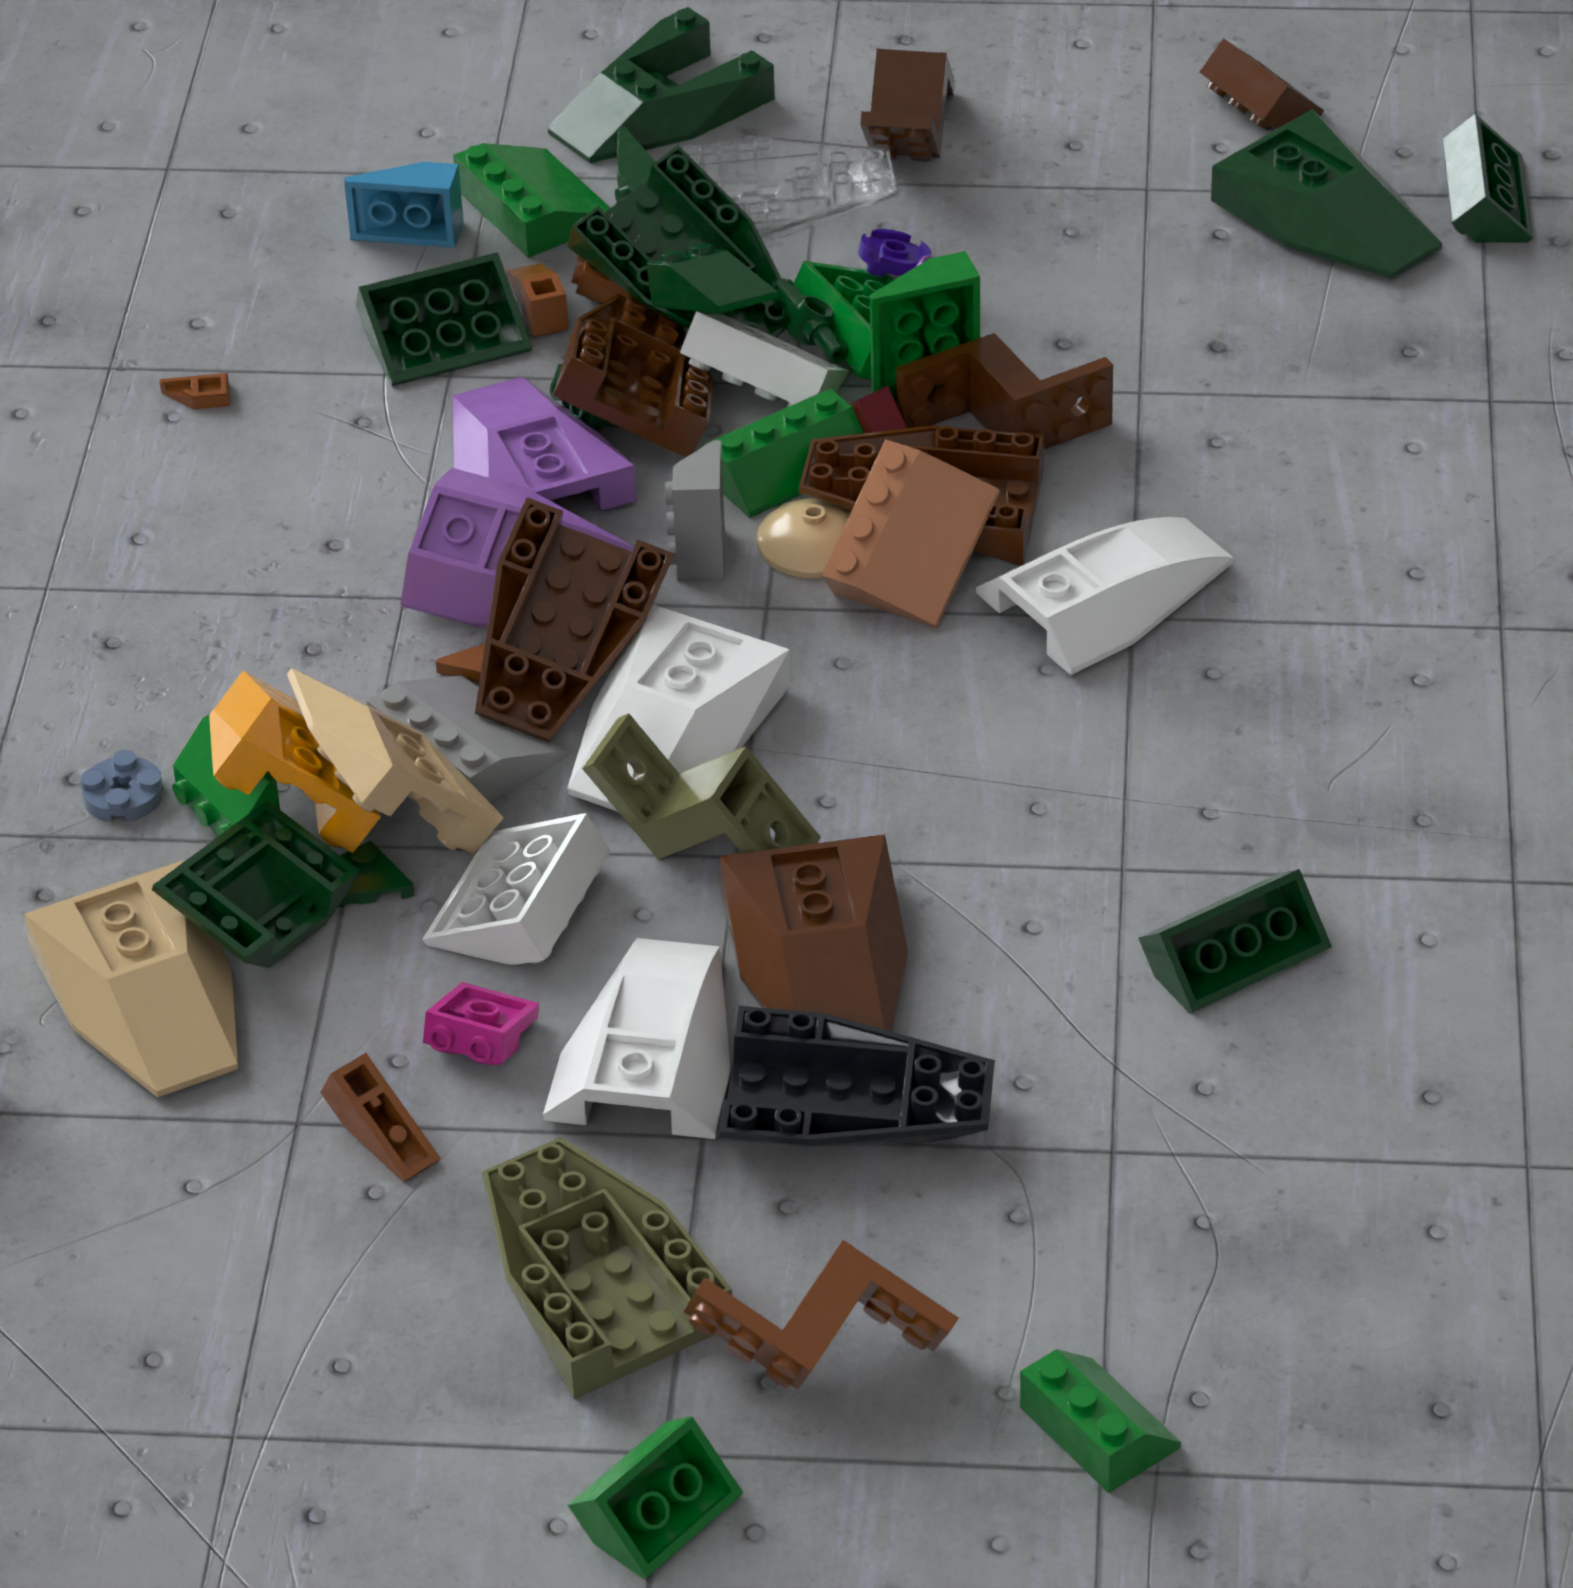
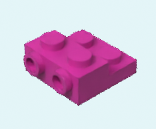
(478, 1023)

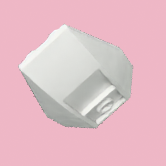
(1109, 586)
(651, 1041)

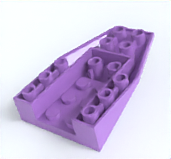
(535, 442)

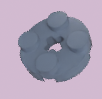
(103, 792)

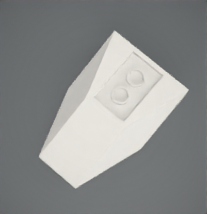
(690, 691)

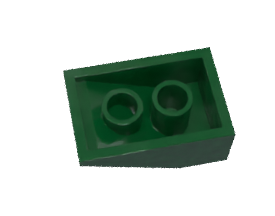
(705, 281)

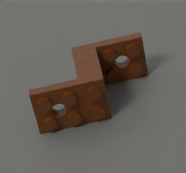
(908, 103)
(1004, 392)

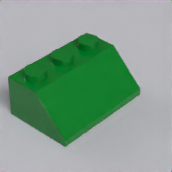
(202, 792)
(1093, 1418)
(656, 1497)

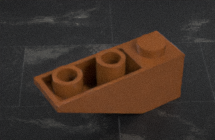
(540, 298)

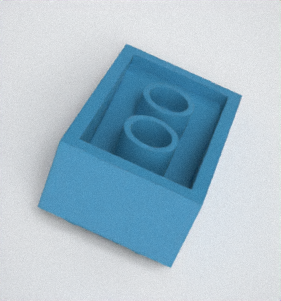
(406, 205)

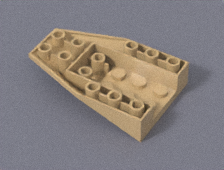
(391, 761)
(139, 982)

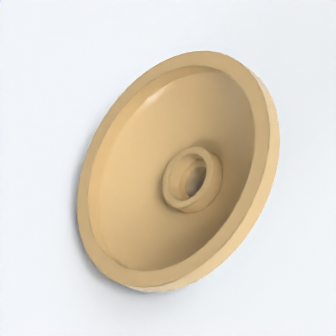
(801, 536)

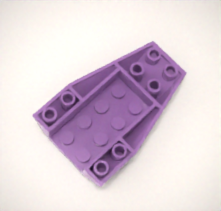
(461, 541)

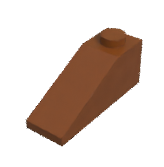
(378, 1118)

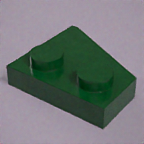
(376, 876)

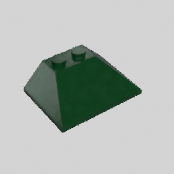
(260, 886)

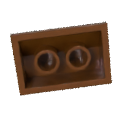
(1254, 87)

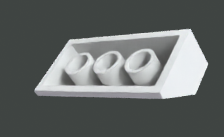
(758, 359)

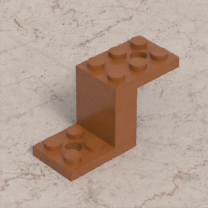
(795, 1350)

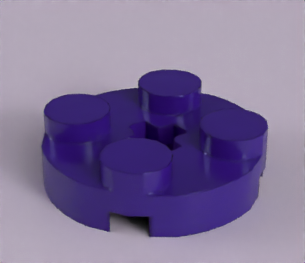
(890, 252)

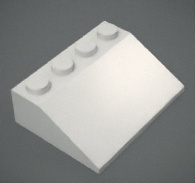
(520, 891)

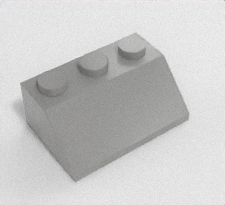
(697, 515)

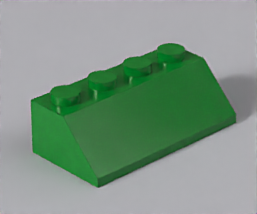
(769, 456)

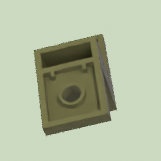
(691, 807)

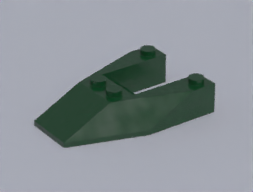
(651, 105)

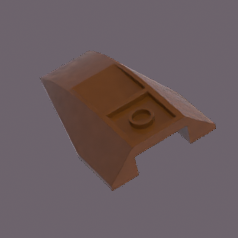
(560, 618)

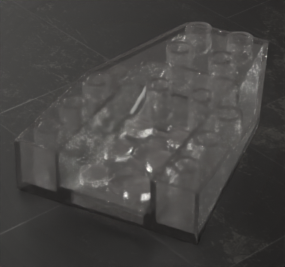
(796, 182)

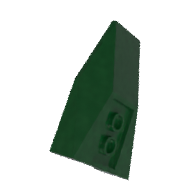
(1322, 199)
(672, 213)

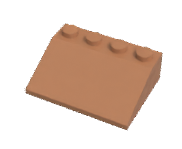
(909, 534)

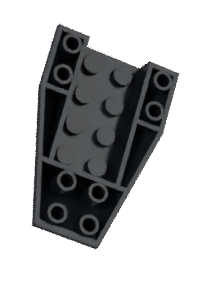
(848, 1084)

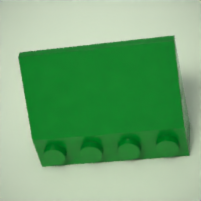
(525, 194)
(848, 295)
(923, 315)

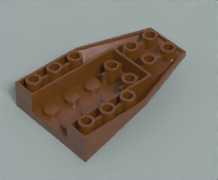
(631, 373)
(1006, 460)
(818, 928)

